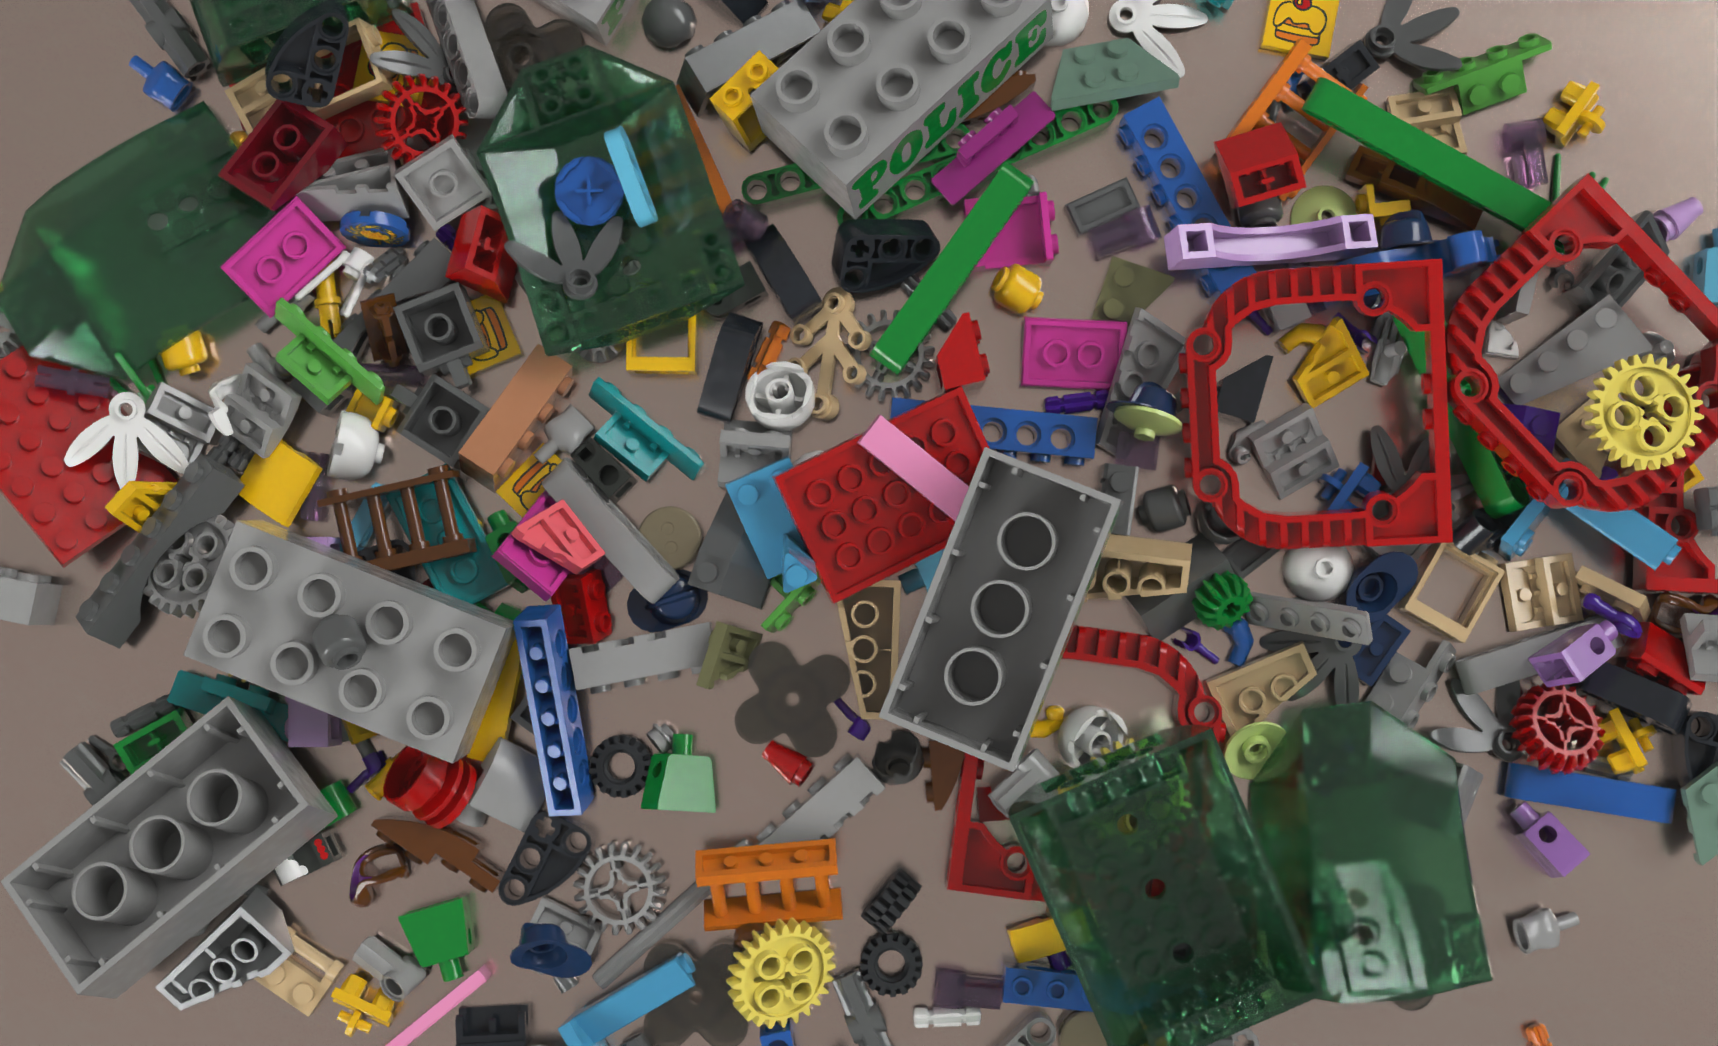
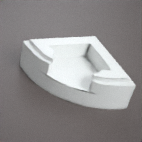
(1499, 342)

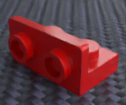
(584, 607)

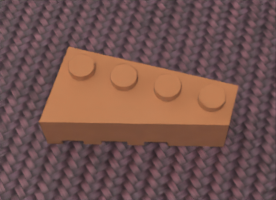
(515, 418)

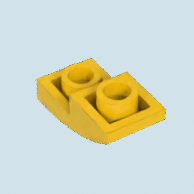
(1035, 939)

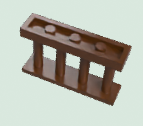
(420, 549)

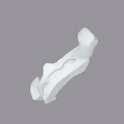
(217, 393)

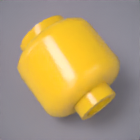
(1017, 289)
(186, 355)

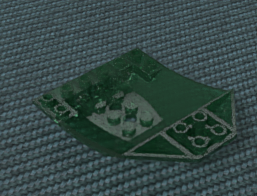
(561, 115)
(103, 282)
(1379, 811)

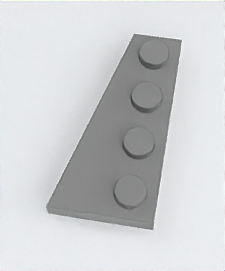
(1575, 352)
(1146, 356)

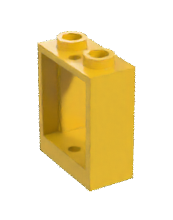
(734, 101)
(665, 365)

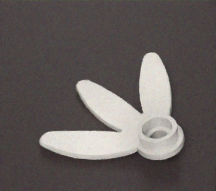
(1164, 16)
(125, 446)

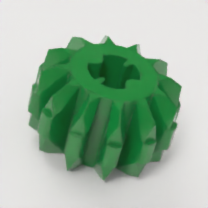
(1222, 600)

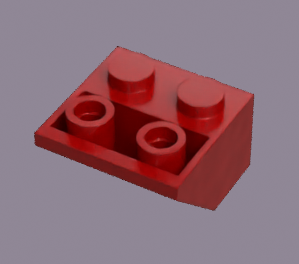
(1259, 165)
(480, 255)
(959, 357)
(1661, 659)

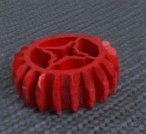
(411, 109)
(1547, 736)

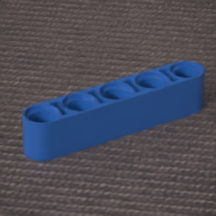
(1590, 793)

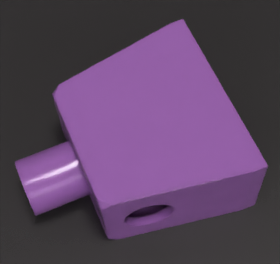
(1575, 654)
(1559, 851)

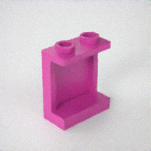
(1024, 238)

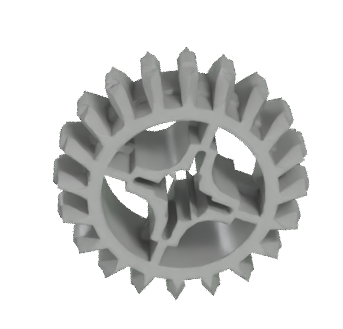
(915, 369)
(623, 904)

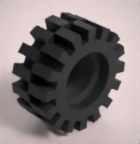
(600, 769)
(891, 901)
(895, 984)

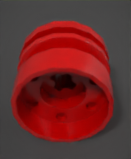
(429, 786)

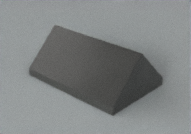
(1613, 271)
(1168, 613)

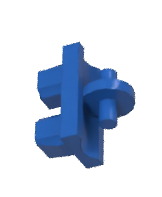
(1359, 482)

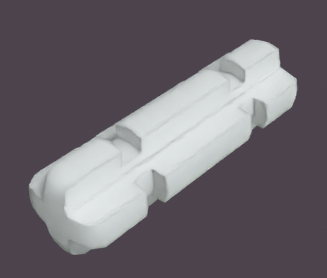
(946, 1017)

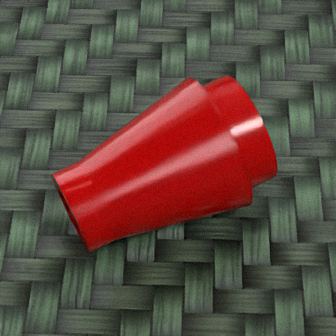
(788, 763)

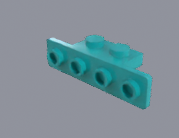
(637, 438)
(204, 693)

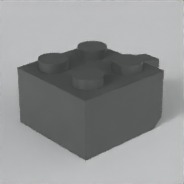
(443, 332)
(439, 418)

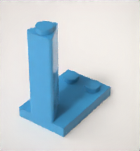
(771, 526)
(1625, 528)
(629, 1002)

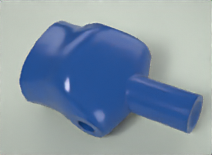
(163, 82)

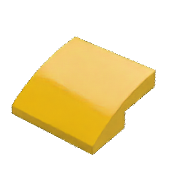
(279, 482)

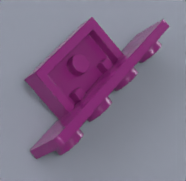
(993, 145)

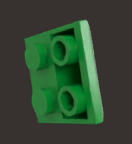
(150, 740)

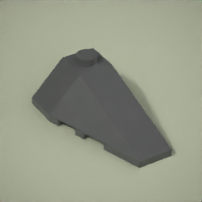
(728, 560)
(240, 948)

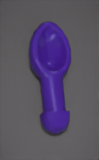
(1623, 621)

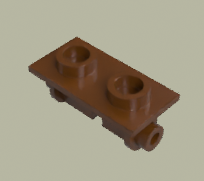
(383, 329)

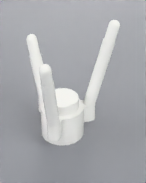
(354, 265)

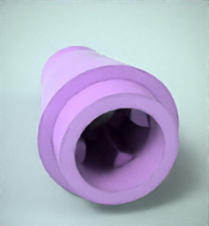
(1678, 217)

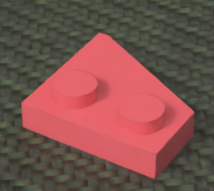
(560, 537)

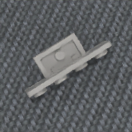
(1310, 618)
(1408, 685)

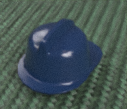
(1405, 231)
(1149, 395)
(1381, 584)
(676, 607)
(547, 951)

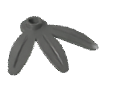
(1399, 37)
(410, 63)
(573, 269)
(1391, 466)
(1329, 656)
(1492, 729)

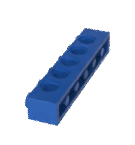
(1155, 119)
(1079, 431)
(554, 709)
(1043, 987)

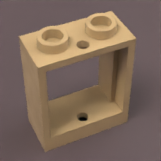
(371, 40)
(1460, 630)

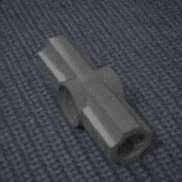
(173, 35)
(91, 772)
(861, 1013)

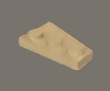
(1261, 685)

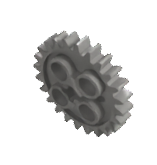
(188, 568)

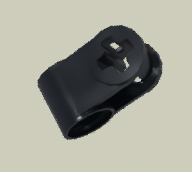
(1478, 532)

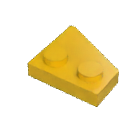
(1330, 365)
(138, 502)

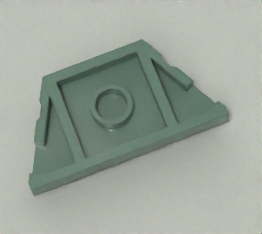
(1108, 73)
(1701, 802)

